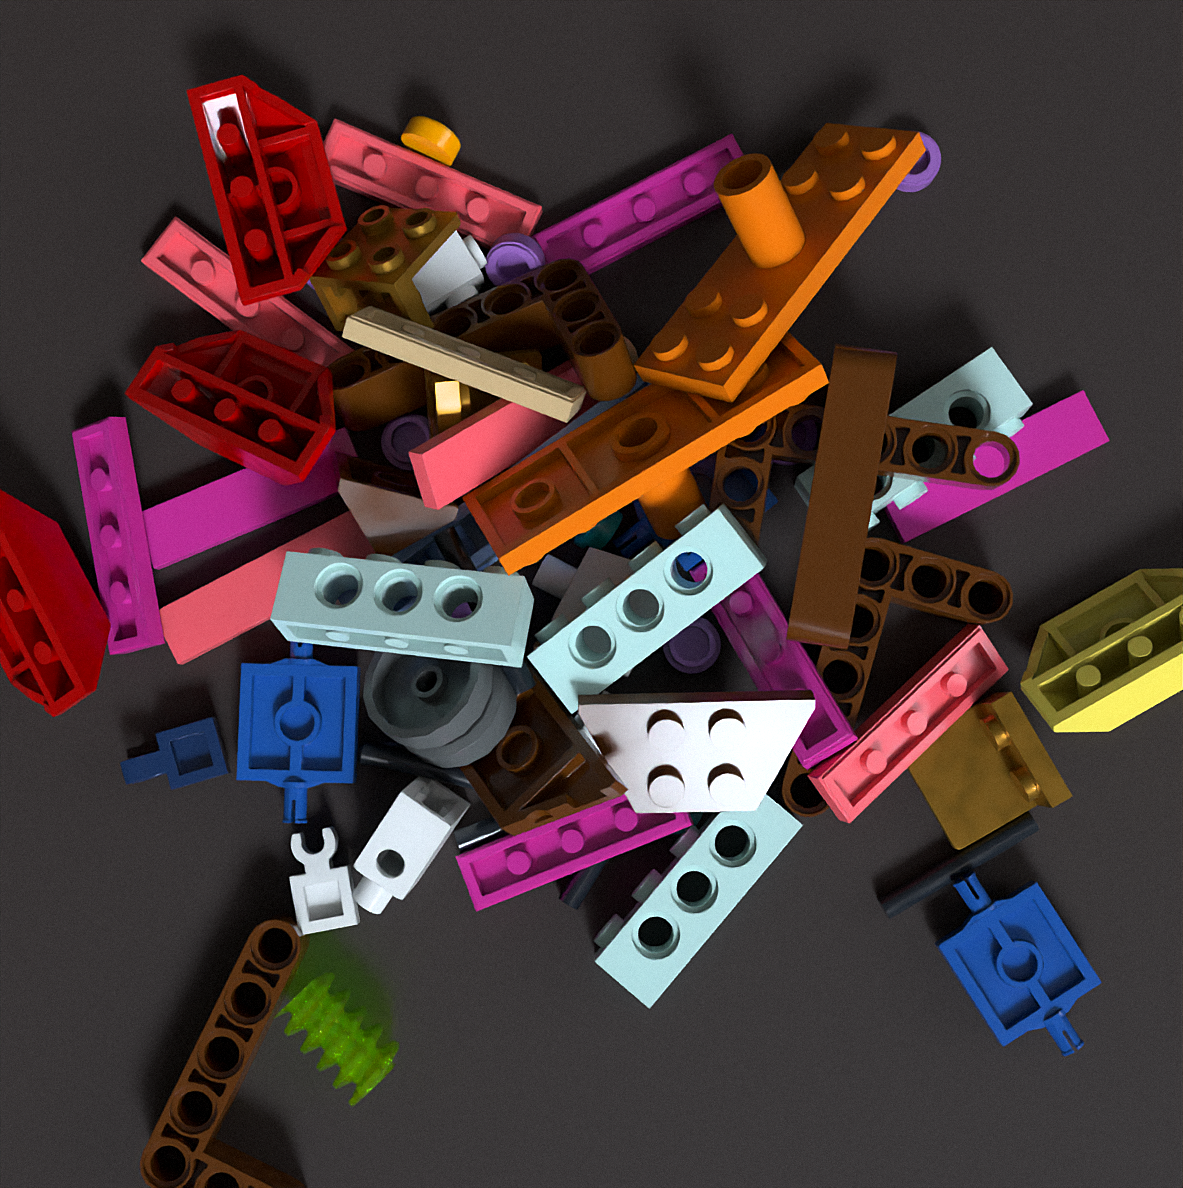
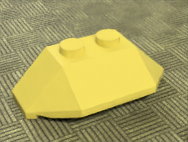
(1110, 654)

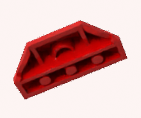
(267, 186)
(242, 401)
(48, 612)

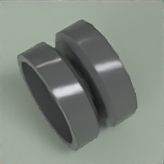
(439, 706)

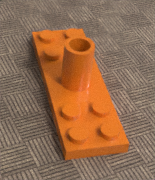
(782, 254)
(632, 454)

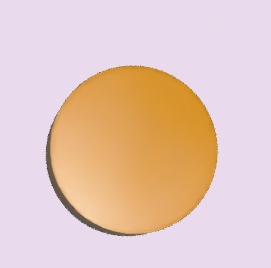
(431, 140)

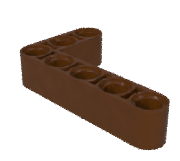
(528, 312)
(895, 462)
(841, 496)
(873, 599)
(222, 1080)

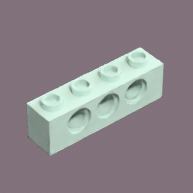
(980, 386)
(489, 635)
(577, 670)
(651, 969)

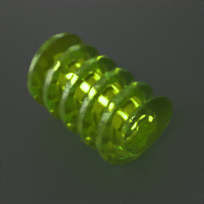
(340, 1036)

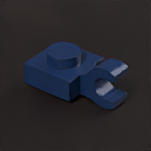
(185, 754)

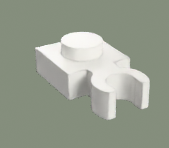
(324, 892)

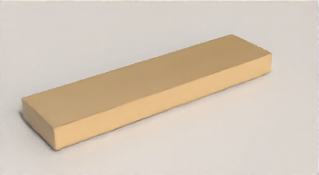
(465, 363)

